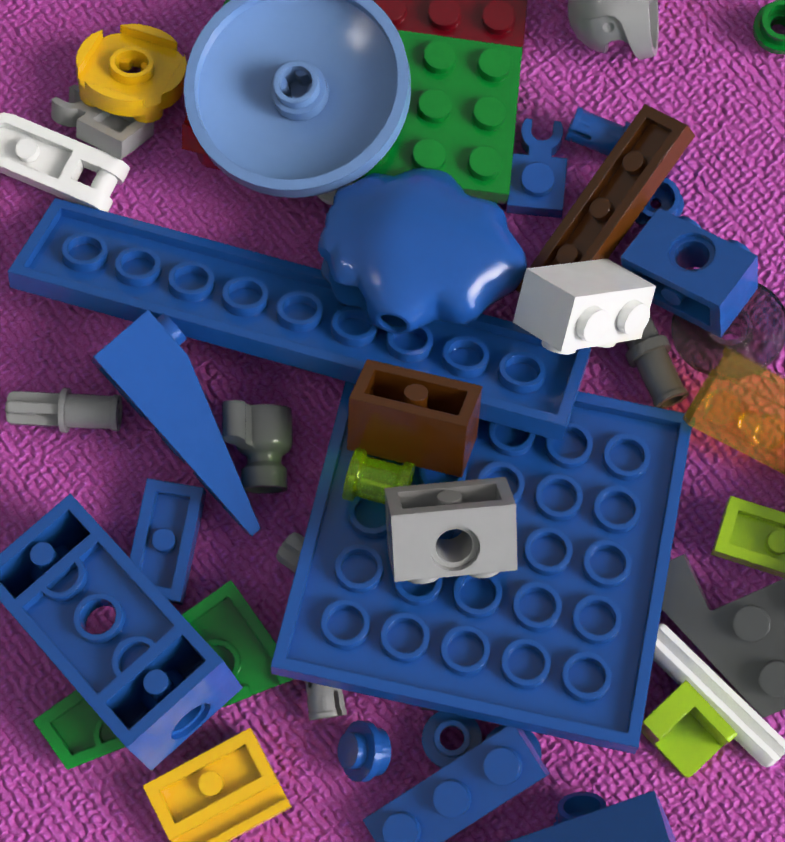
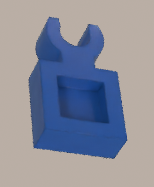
(538, 178)

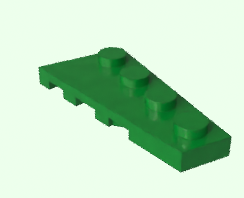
(231, 631)

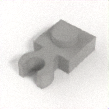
(98, 128)

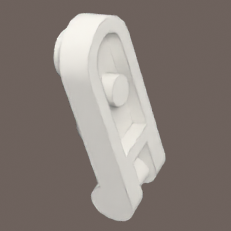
(56, 162)

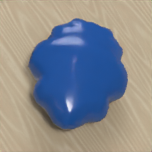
(417, 250)

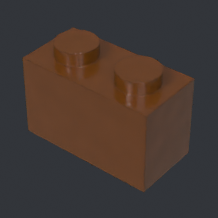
(414, 417)

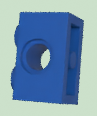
(702, 296)

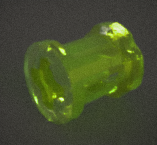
(370, 476)

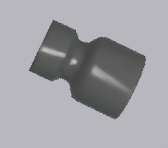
(263, 436)

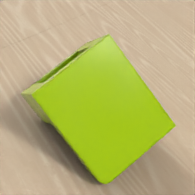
(686, 730)

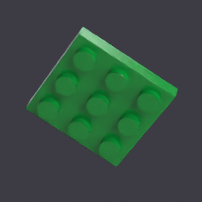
(459, 113)

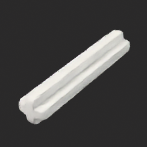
(683, 664)

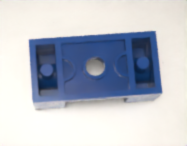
(146, 673)

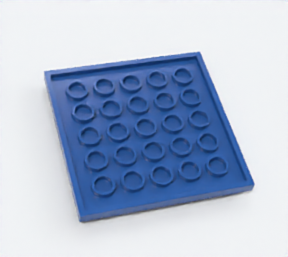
(534, 648)

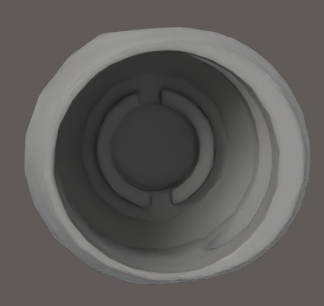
(611, 20)

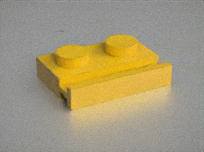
(218, 793)

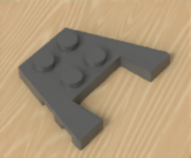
(738, 638)

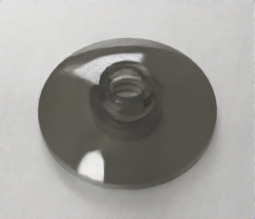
(757, 325)

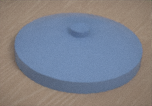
(297, 92)

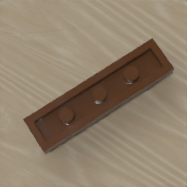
(618, 190)

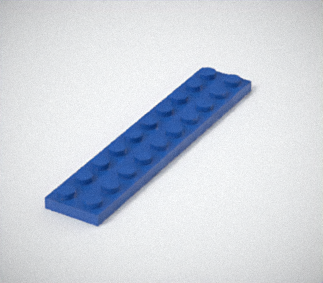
(284, 313)

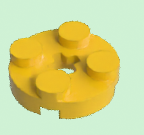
(135, 95)

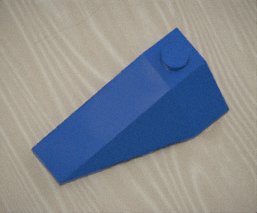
(163, 388)

